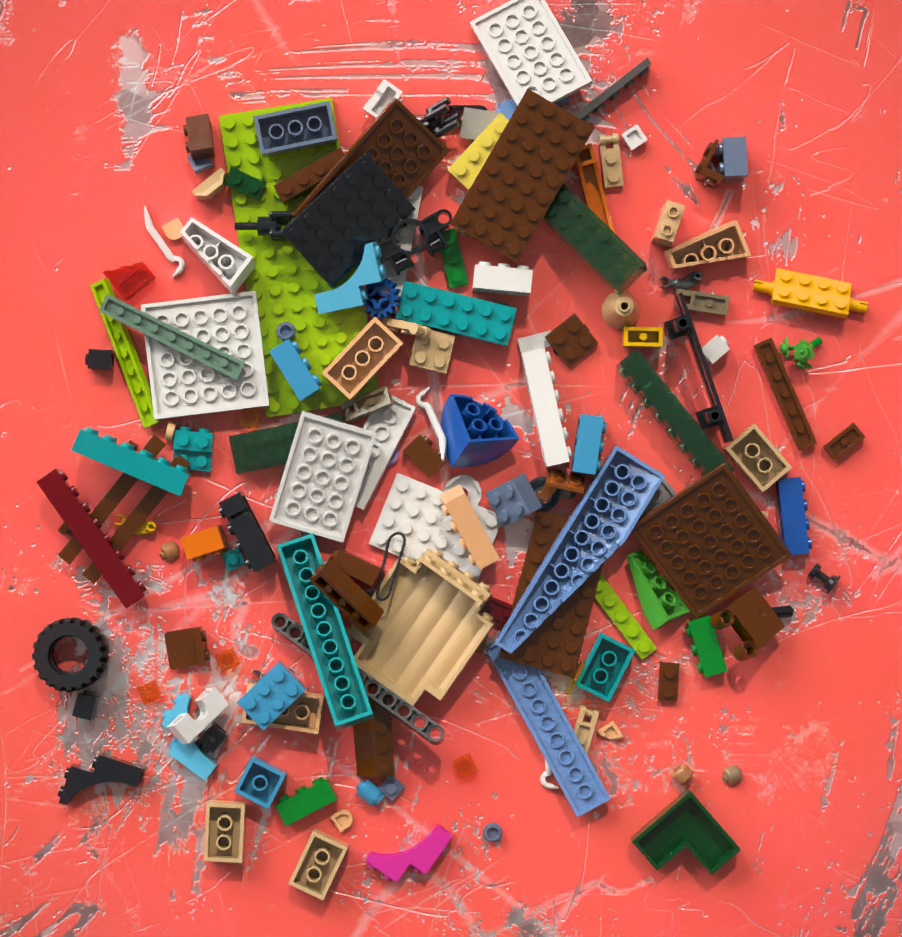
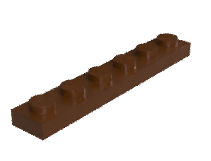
(785, 394)

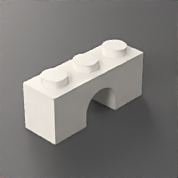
(211, 706)

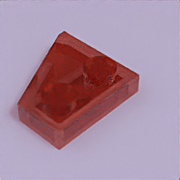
(130, 279)

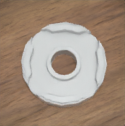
(469, 484)

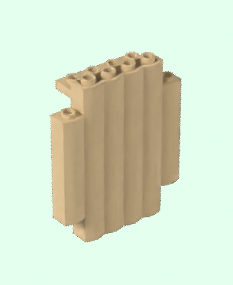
(426, 627)

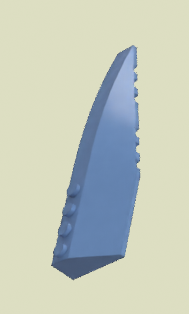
(587, 539)

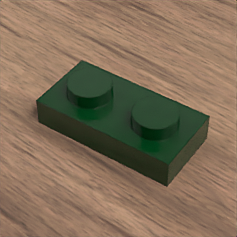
(245, 184)

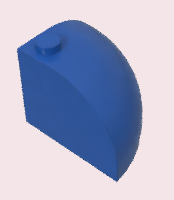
(474, 432)

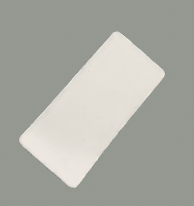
(533, 342)

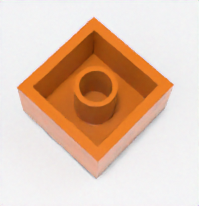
(204, 542)

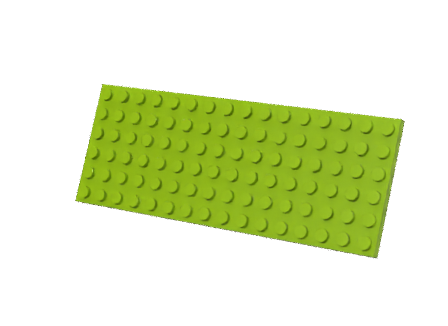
(282, 275)

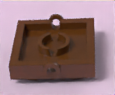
(571, 340)

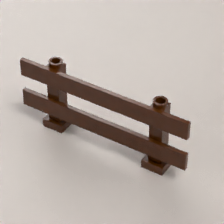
(111, 501)

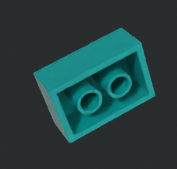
(604, 666)

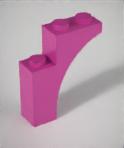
(420, 856)

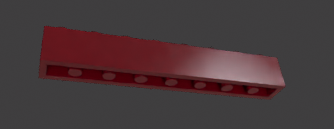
(91, 537)

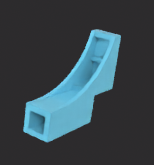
(352, 292)
(188, 754)

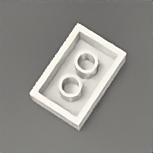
(502, 279)

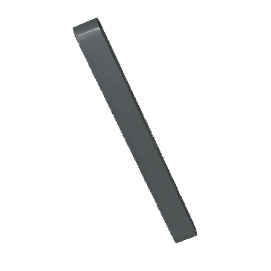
(378, 698)

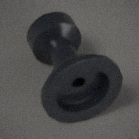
(829, 581)

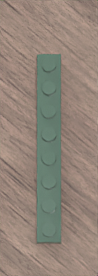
(172, 337)

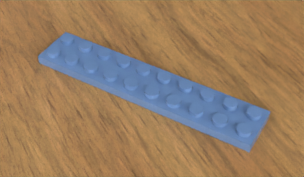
(552, 733)

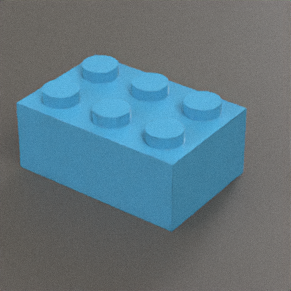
(296, 370)
(588, 444)
(272, 695)

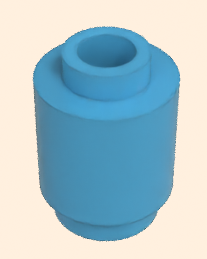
(369, 792)

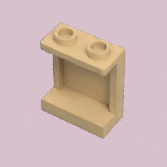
(668, 223)

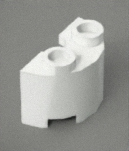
(381, 98)

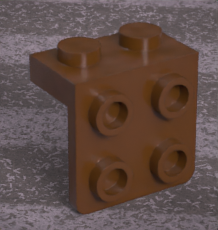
(708, 177)
(187, 648)

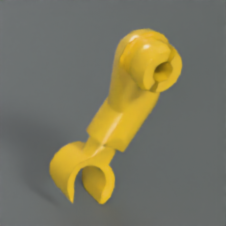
(145, 528)

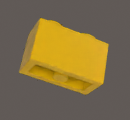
(642, 337)

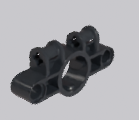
(429, 227)

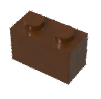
(200, 136)
(424, 455)

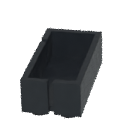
(248, 532)

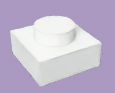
(634, 137)

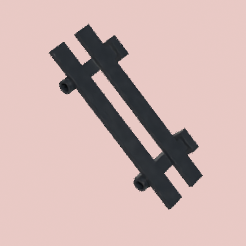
(684, 326)

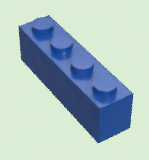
(792, 515)

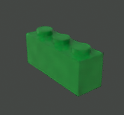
(705, 646)
(306, 800)

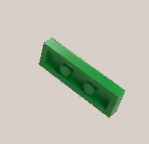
(453, 260)

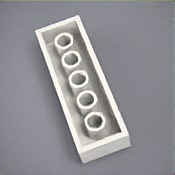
(545, 408)

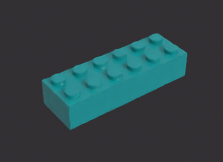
(456, 314)
(132, 462)

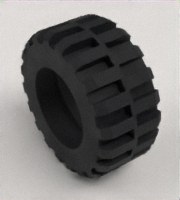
(45, 660)

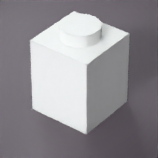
(715, 349)

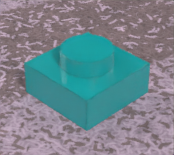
(233, 559)

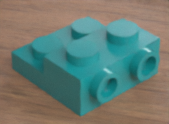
(195, 447)

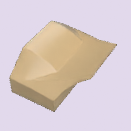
(211, 186)

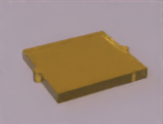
(572, 682)

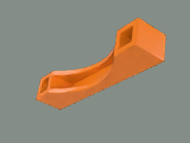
(592, 185)

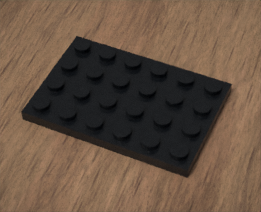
(345, 216)

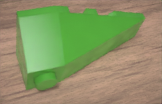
(658, 599)

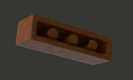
(307, 178)
(346, 595)

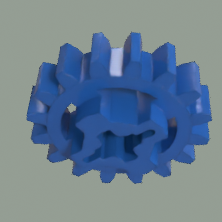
(384, 306)

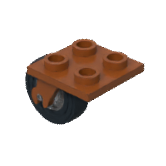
(548, 487)

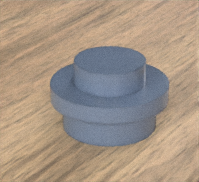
(286, 331)
(492, 832)

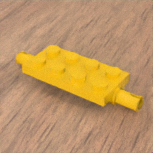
(810, 293)

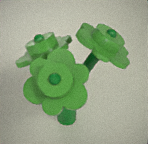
(802, 352)

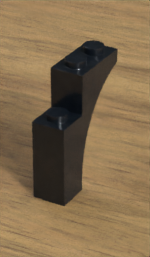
(106, 769)

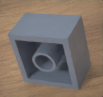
(732, 158)
(513, 500)

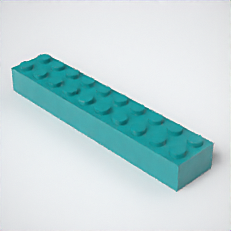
(325, 635)

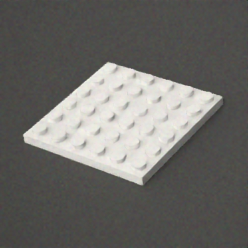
(191, 388)

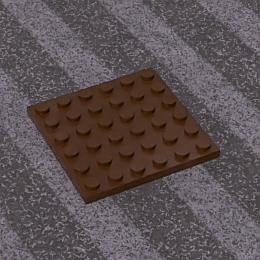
(710, 540)

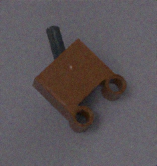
(752, 621)

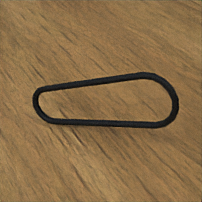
(383, 564)

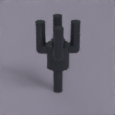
(434, 121)
(268, 226)

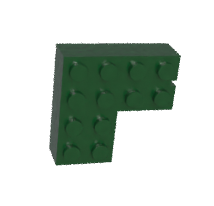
(681, 825)

